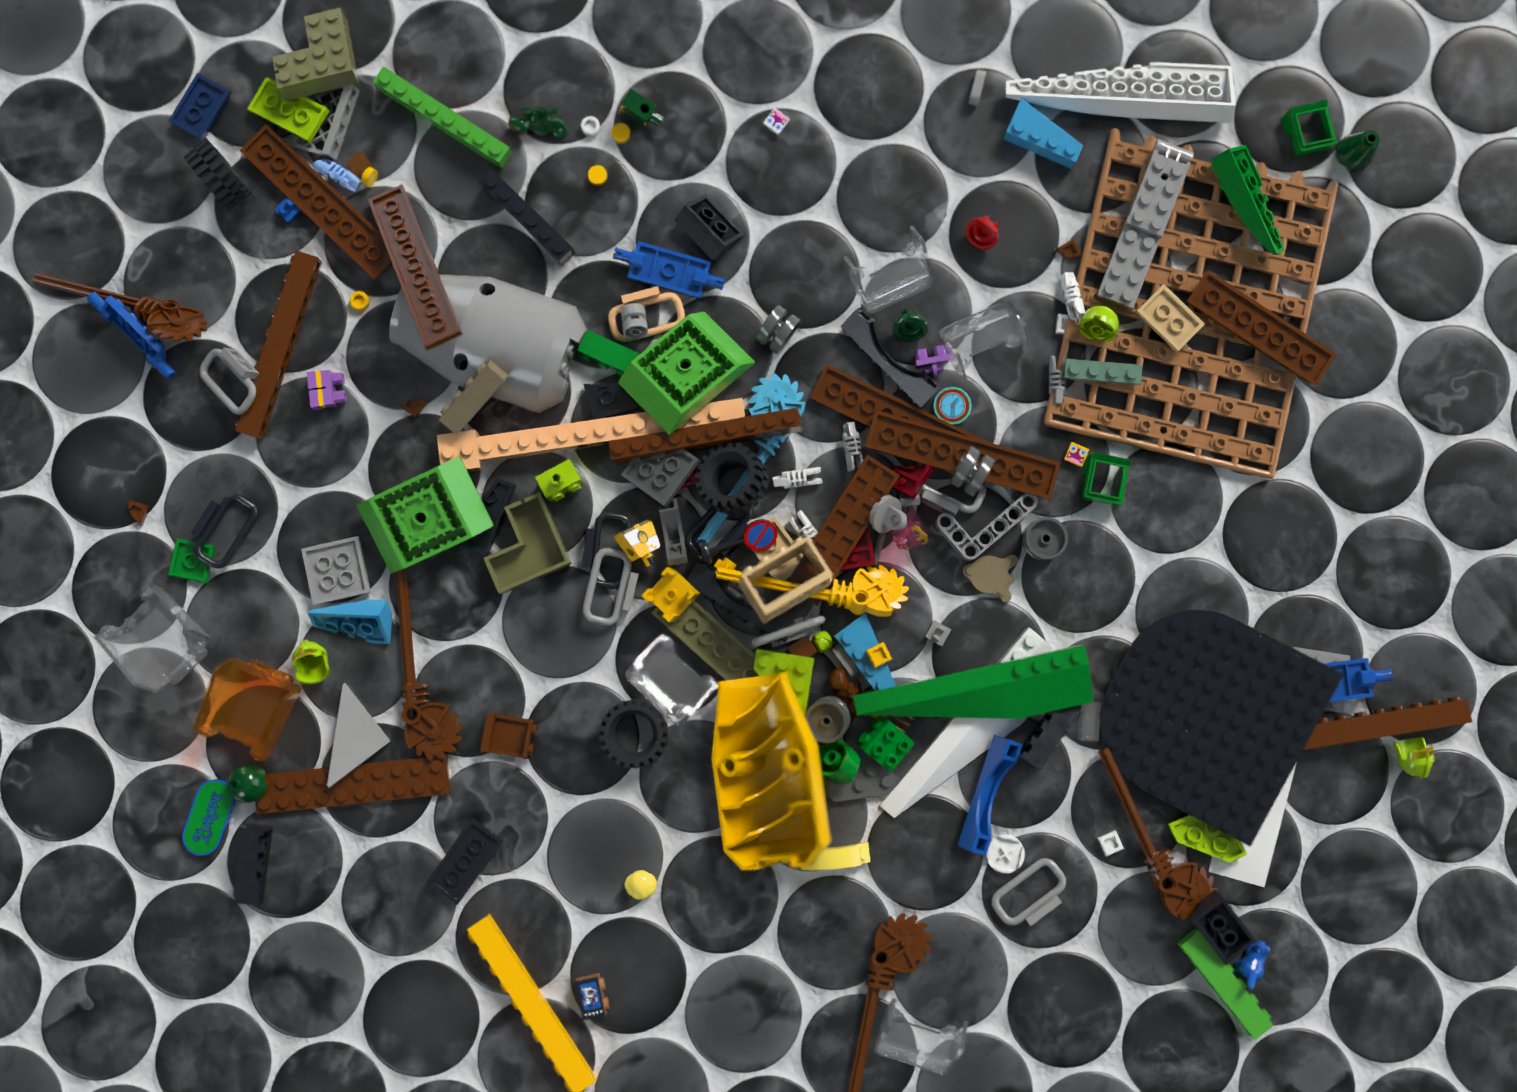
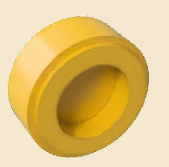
(620, 133)
(597, 175)
(369, 177)
(359, 301)

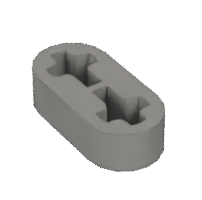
(977, 87)
(845, 660)

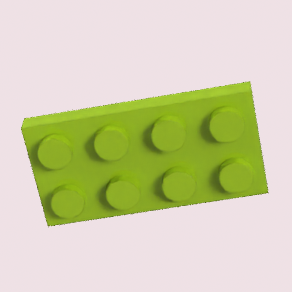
(296, 116)

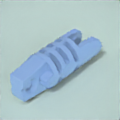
(337, 174)

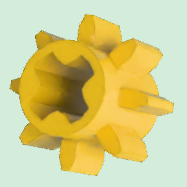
(726, 563)

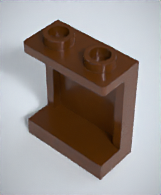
(508, 735)

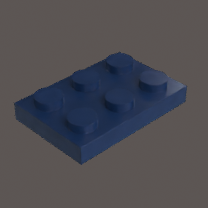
(200, 106)

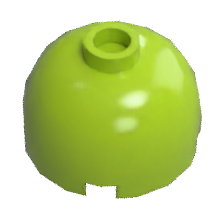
(1099, 323)

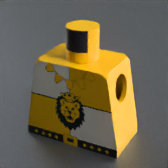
(639, 542)

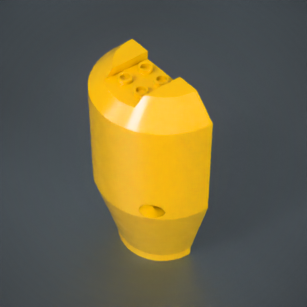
(767, 775)

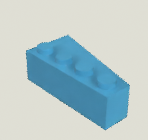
(1042, 136)
(857, 639)

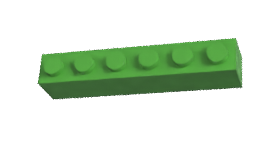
(1225, 984)

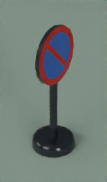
(758, 537)

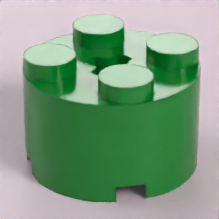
(838, 762)

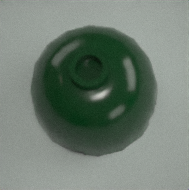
(247, 783)

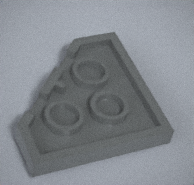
(661, 474)
(869, 781)

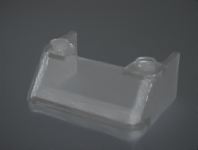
(896, 280)
(981, 332)
(918, 1044)

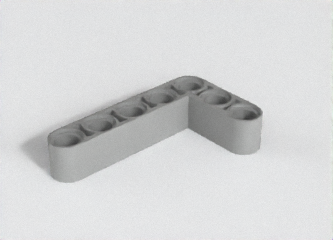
(988, 530)

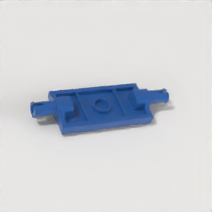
(669, 269)
(115, 312)
(1357, 679)

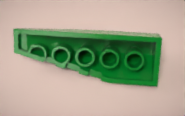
(1242, 184)

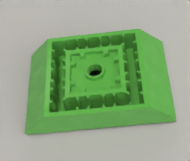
(676, 393)
(451, 511)

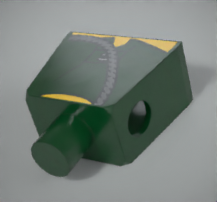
(634, 104)

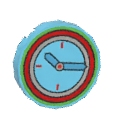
(952, 405)

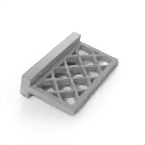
(338, 126)

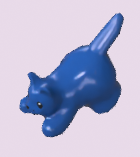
(1253, 963)

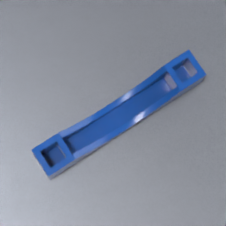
(977, 826)

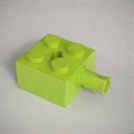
(560, 481)

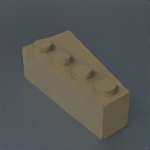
(473, 397)

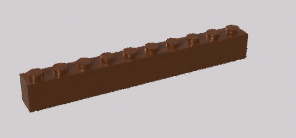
(280, 343)
(707, 435)
(1389, 723)

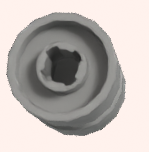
(634, 321)

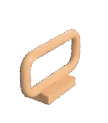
(645, 298)

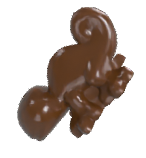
(845, 691)

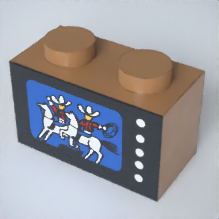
(591, 996)

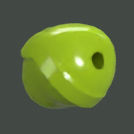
(822, 641)

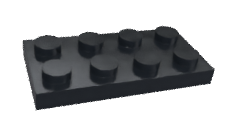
(465, 861)

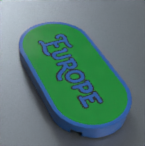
(208, 818)

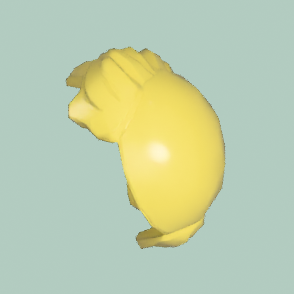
(640, 884)

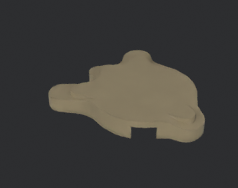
(991, 575)

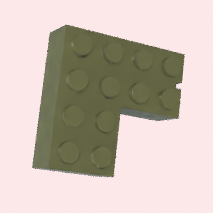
(323, 65)
(538, 550)

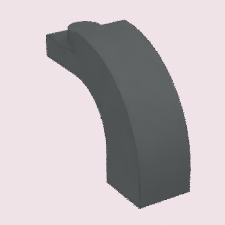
(673, 533)

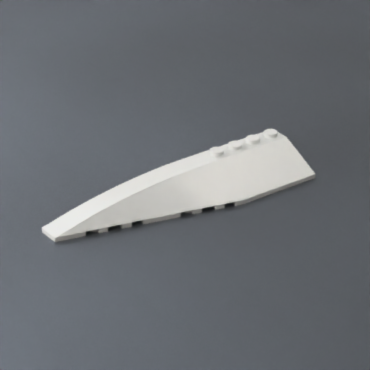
(1147, 92)
(958, 741)

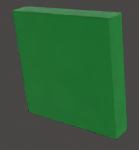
(186, 565)

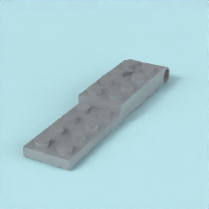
(1145, 224)

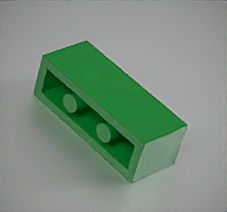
(606, 353)

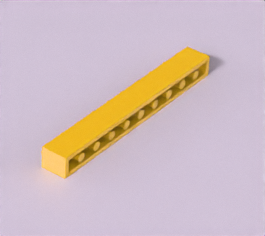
(532, 1004)

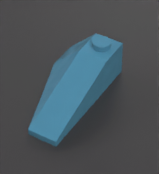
(363, 619)

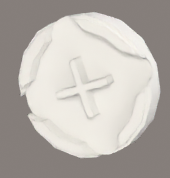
(1005, 853)

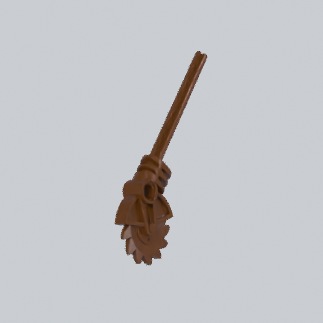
(163, 317)
(434, 727)
(1184, 882)
(902, 944)

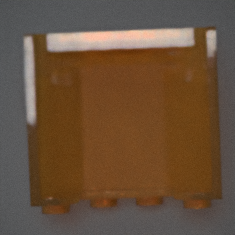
(248, 705)

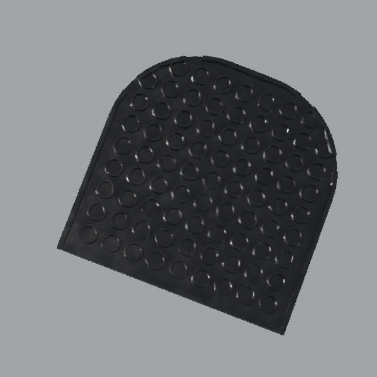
(1213, 716)

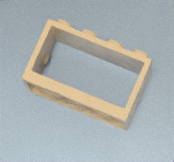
(795, 596)

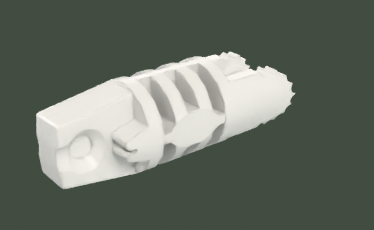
(1072, 295)
(797, 478)
(808, 530)

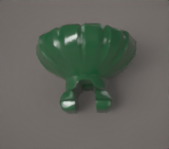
(910, 326)

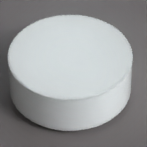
(590, 126)

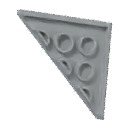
(355, 737)

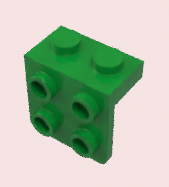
(885, 743)

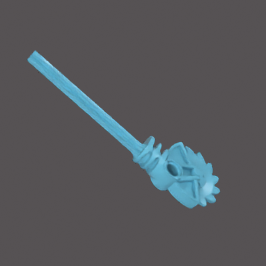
(769, 397)

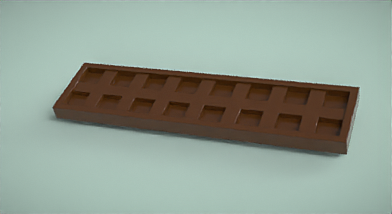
(847, 520)

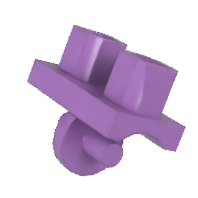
(940, 357)

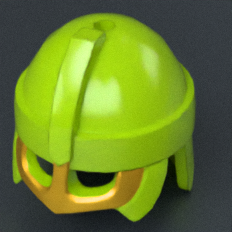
(310, 663)
(1414, 756)

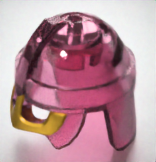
(912, 533)

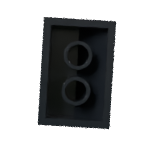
(708, 227)
(1221, 927)

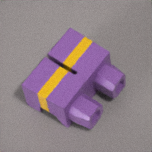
(323, 389)

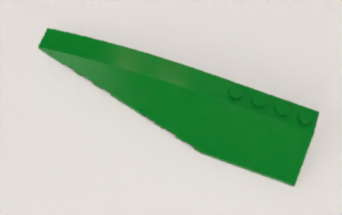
(992, 691)

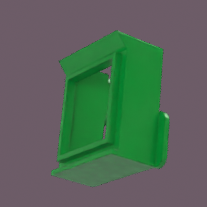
(1292, 127)
(1089, 469)

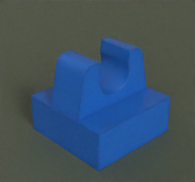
(288, 210)

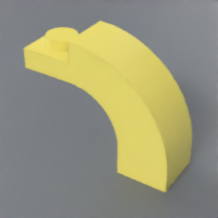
(842, 857)

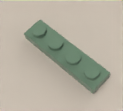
(1102, 371)

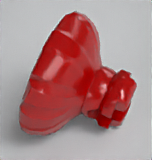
(982, 233)

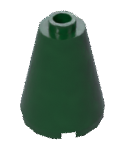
(1357, 150)

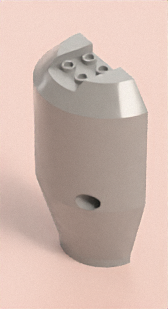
(512, 327)

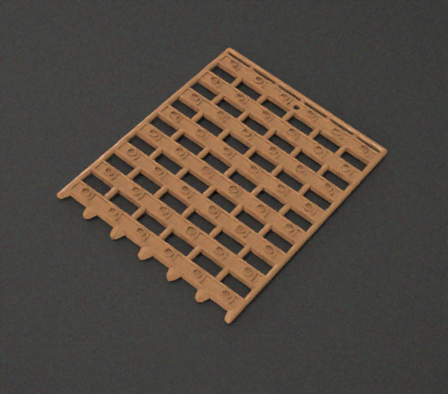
(1292, 192)

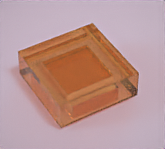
(359, 163)

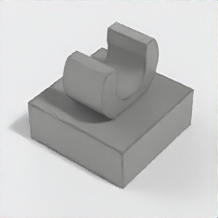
(908, 501)
(937, 633)

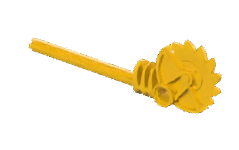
(876, 590)

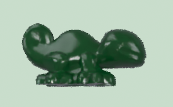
(538, 120)

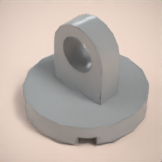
(886, 514)

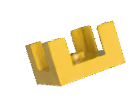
(671, 594)

